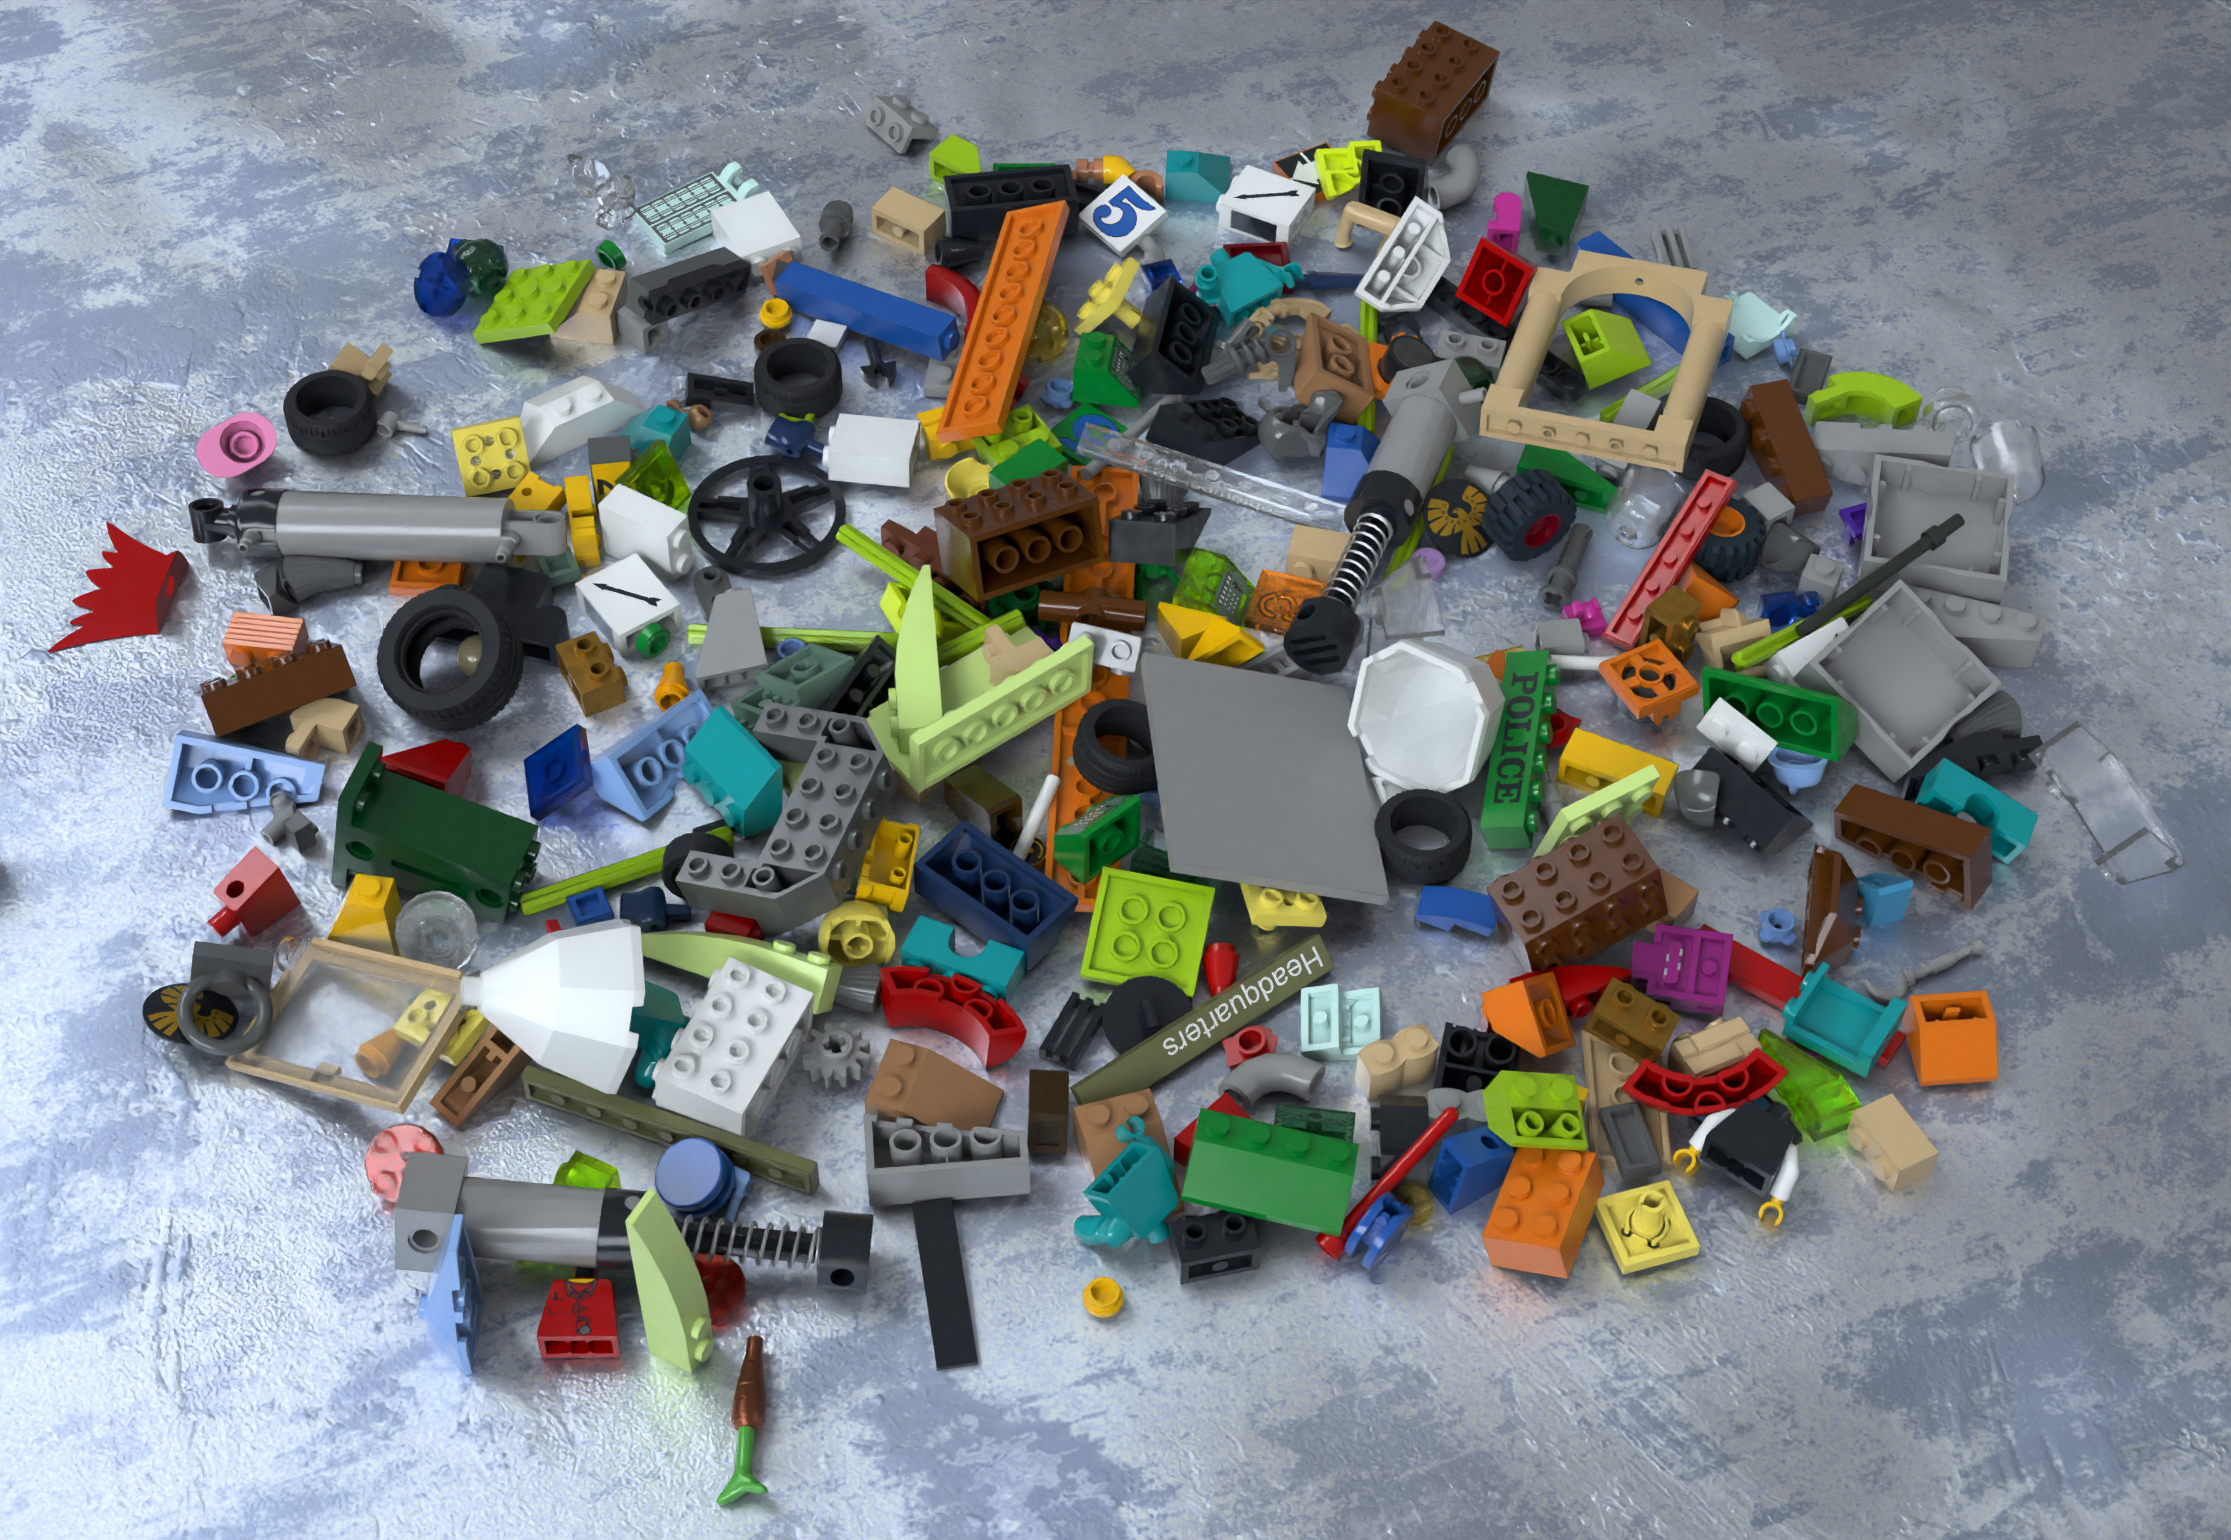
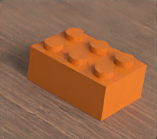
(1543, 1210)

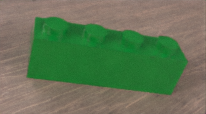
(1789, 714)
(1269, 1172)

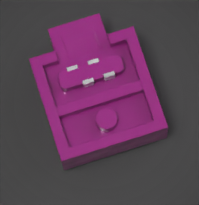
(1684, 968)

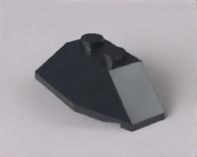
(866, 682)

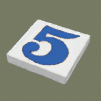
(1122, 215)

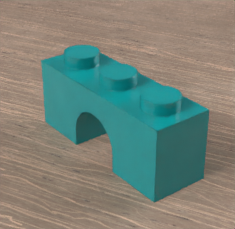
(1955, 790)
(933, 946)

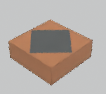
(774, 267)

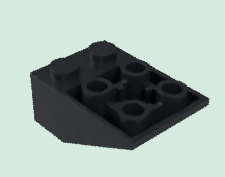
(1205, 429)
(1156, 532)

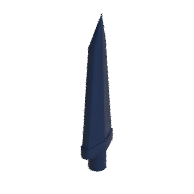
(1328, 280)

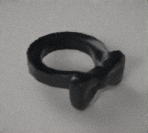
(1385, 325)

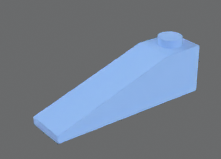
(455, 1299)

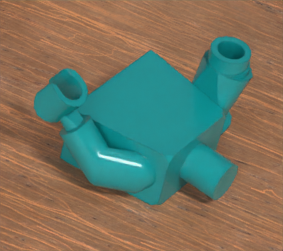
(1242, 284)
(656, 1025)
(1131, 1193)

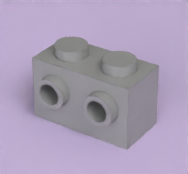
(1485, 349)

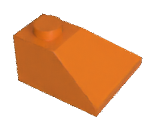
(1530, 1015)

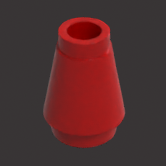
(1220, 966)

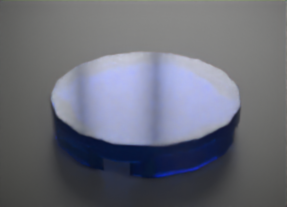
(441, 285)

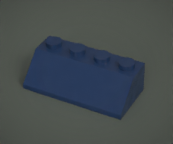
(994, 892)

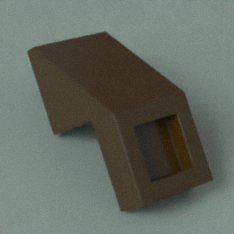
(1048, 1111)

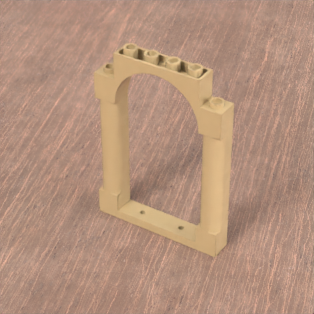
(1549, 297)

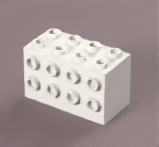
(734, 1049)

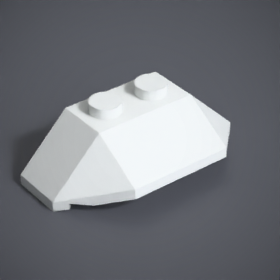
(1407, 262)
(572, 415)

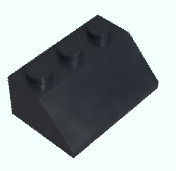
(1752, 804)

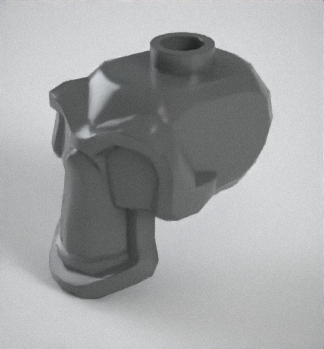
(1299, 429)

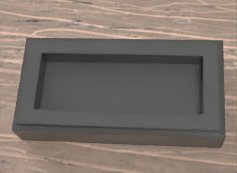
(1809, 374)
(1630, 1141)

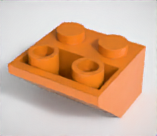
(1952, 1037)

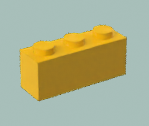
(1597, 762)

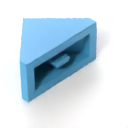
(1883, 897)

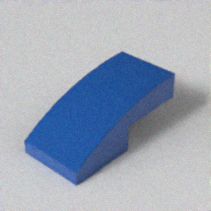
(1450, 906)

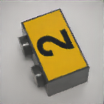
(607, 461)

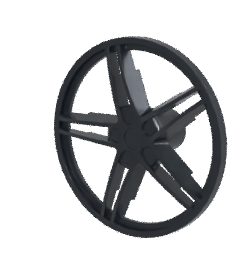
(764, 512)

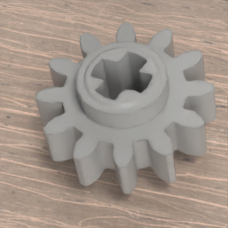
(836, 1054)

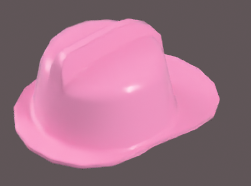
(236, 445)

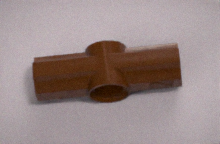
(1093, 607)

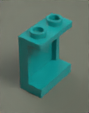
(1841, 1022)

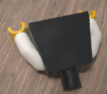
(1749, 1148)

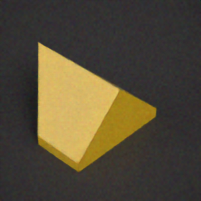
(1225, 645)

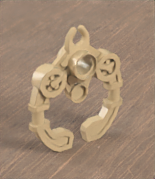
(1285, 307)

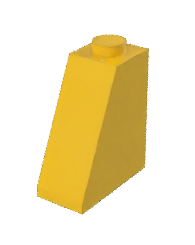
(368, 915)

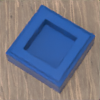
(589, 907)

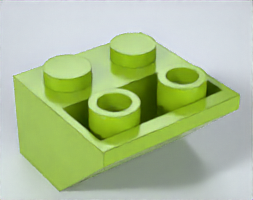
(1604, 346)
(1020, 430)
(1535, 1110)

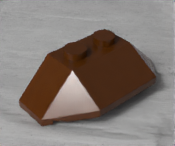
(1830, 912)

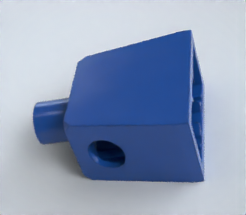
(1469, 1167)

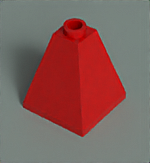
(1497, 281)
(436, 764)

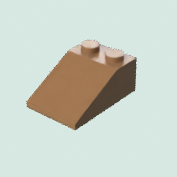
(1335, 361)
(930, 1090)
(1095, 1131)

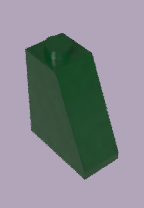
(1553, 211)

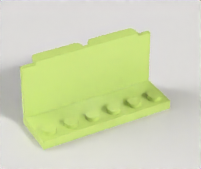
(985, 716)

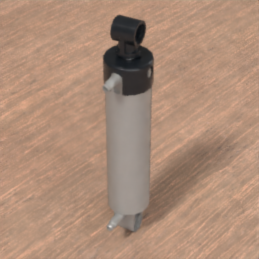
(378, 526)

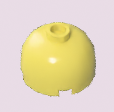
(856, 934)

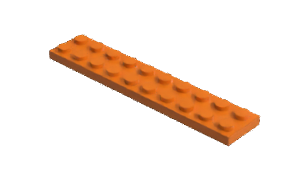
(1003, 323)

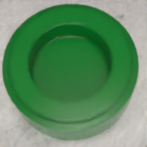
(610, 255)
(652, 640)

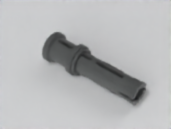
(1563, 575)

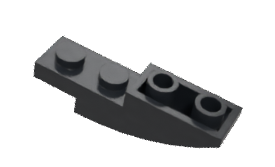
(1979, 754)

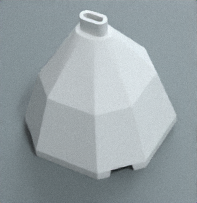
(1426, 715)
(569, 1000)

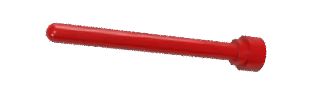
(1335, 1245)

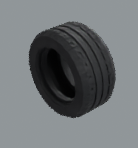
(417, 626)

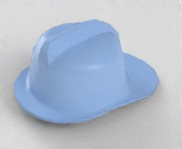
(1796, 768)

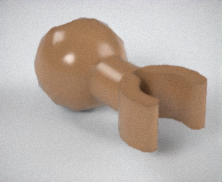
(698, 414)

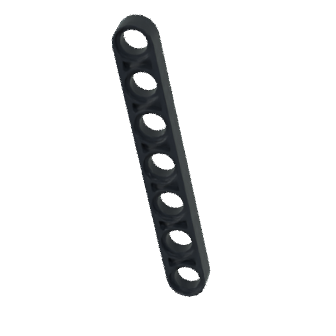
(1456, 314)

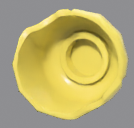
(967, 478)

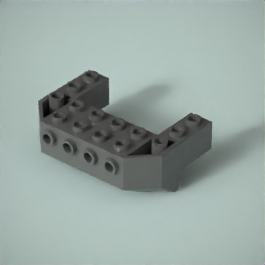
(818, 832)

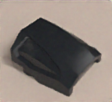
(1473, 1058)

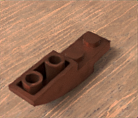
(921, 550)

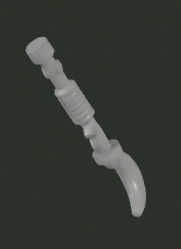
(1907, 978)

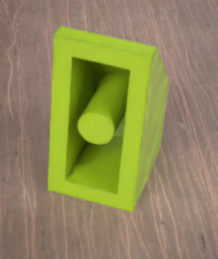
(953, 158)

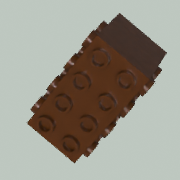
(1432, 92)
(1019, 534)
(1578, 897)

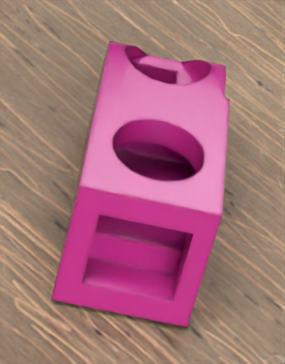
(1505, 221)

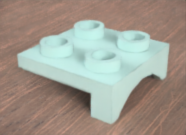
(1756, 323)

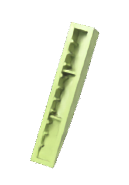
(916, 667)
(707, 951)
(668, 1286)

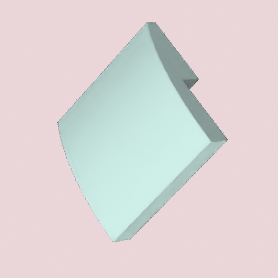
(1339, 1022)

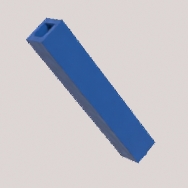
(868, 311)
(1652, 313)

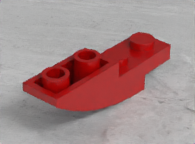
(1578, 986)

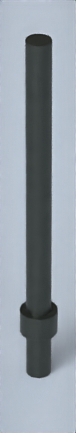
(1930, 540)

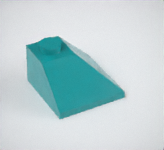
(1196, 176)
(660, 424)

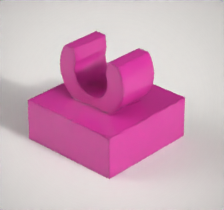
(1589, 615)

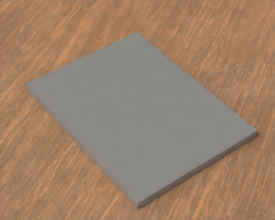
(1261, 780)

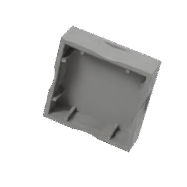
(1913, 496)
(1901, 677)

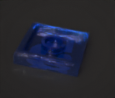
(558, 772)

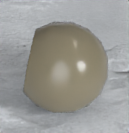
(469, 654)

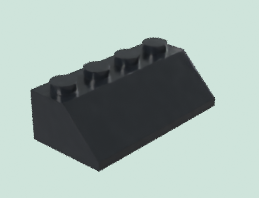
(980, 200)
(1173, 341)

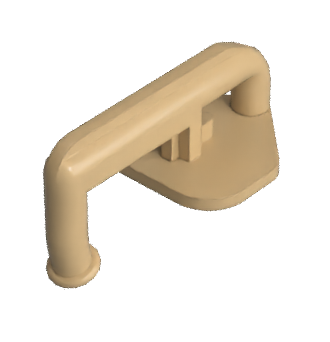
(1366, 216)

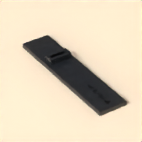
(944, 1284)

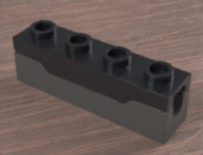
(688, 285)

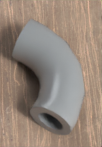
(1459, 182)
(1272, 1073)

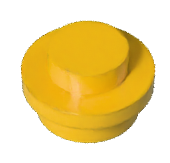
(775, 313)
(1103, 1297)

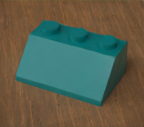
(735, 774)

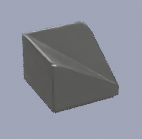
(272, 594)

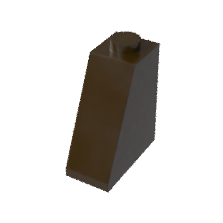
(985, 804)

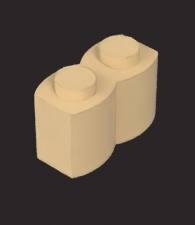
(1396, 1062)

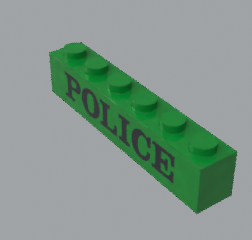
(1520, 750)

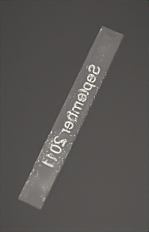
(1209, 478)

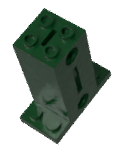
(431, 840)

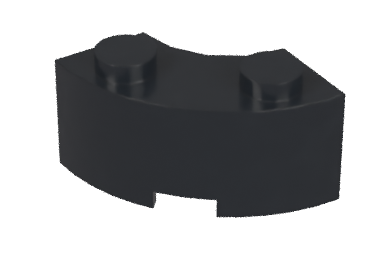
(1398, 1125)

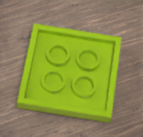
(534, 301)
(1147, 929)

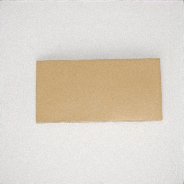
(1604, 1075)

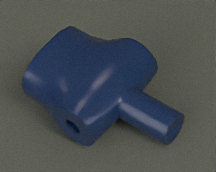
(793, 438)
(650, 909)

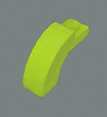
(1864, 395)

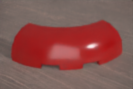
(952, 292)
(952, 1007)
(1702, 1096)

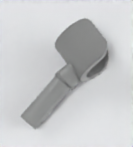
(391, 421)

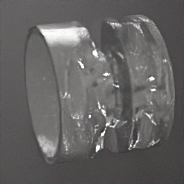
(441, 915)

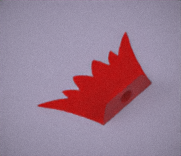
(132, 593)

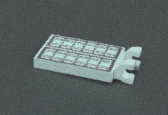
(685, 212)

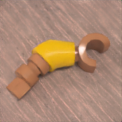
(1112, 167)

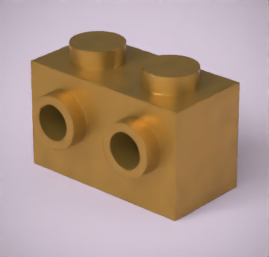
(1673, 620)
(591, 673)
(1631, 1022)

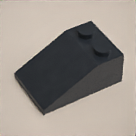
(1392, 181)

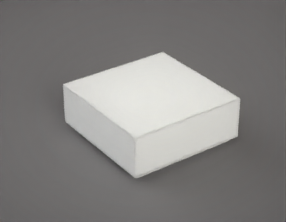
(829, 334)

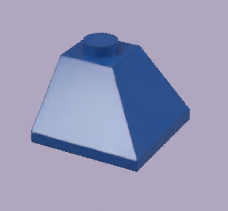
(1346, 459)

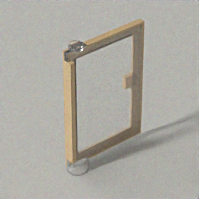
(355, 1023)

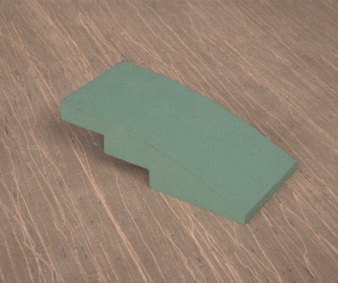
(797, 680)

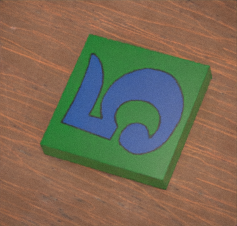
(1071, 428)

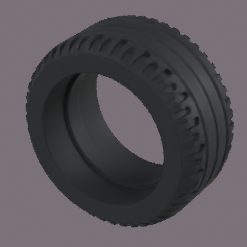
(796, 357)
(1728, 425)
(333, 435)
(1101, 767)
(1427, 809)

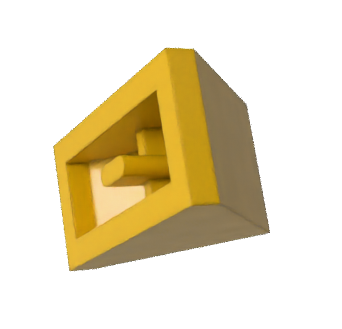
(1182, 627)

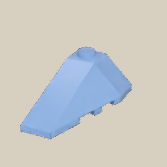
(648, 763)
(229, 775)

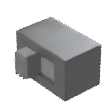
(300, 831)

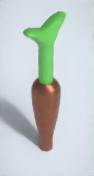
(747, 1418)

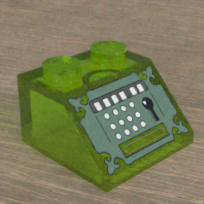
(1214, 586)

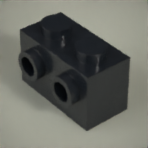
(1213, 1245)

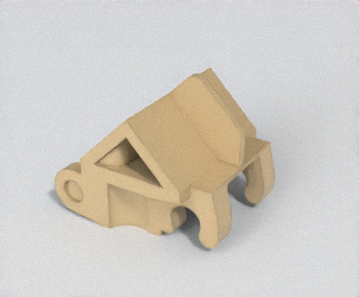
(1730, 634)

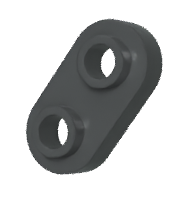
(708, 584)

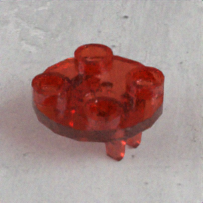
(385, 1159)
(726, 1287)

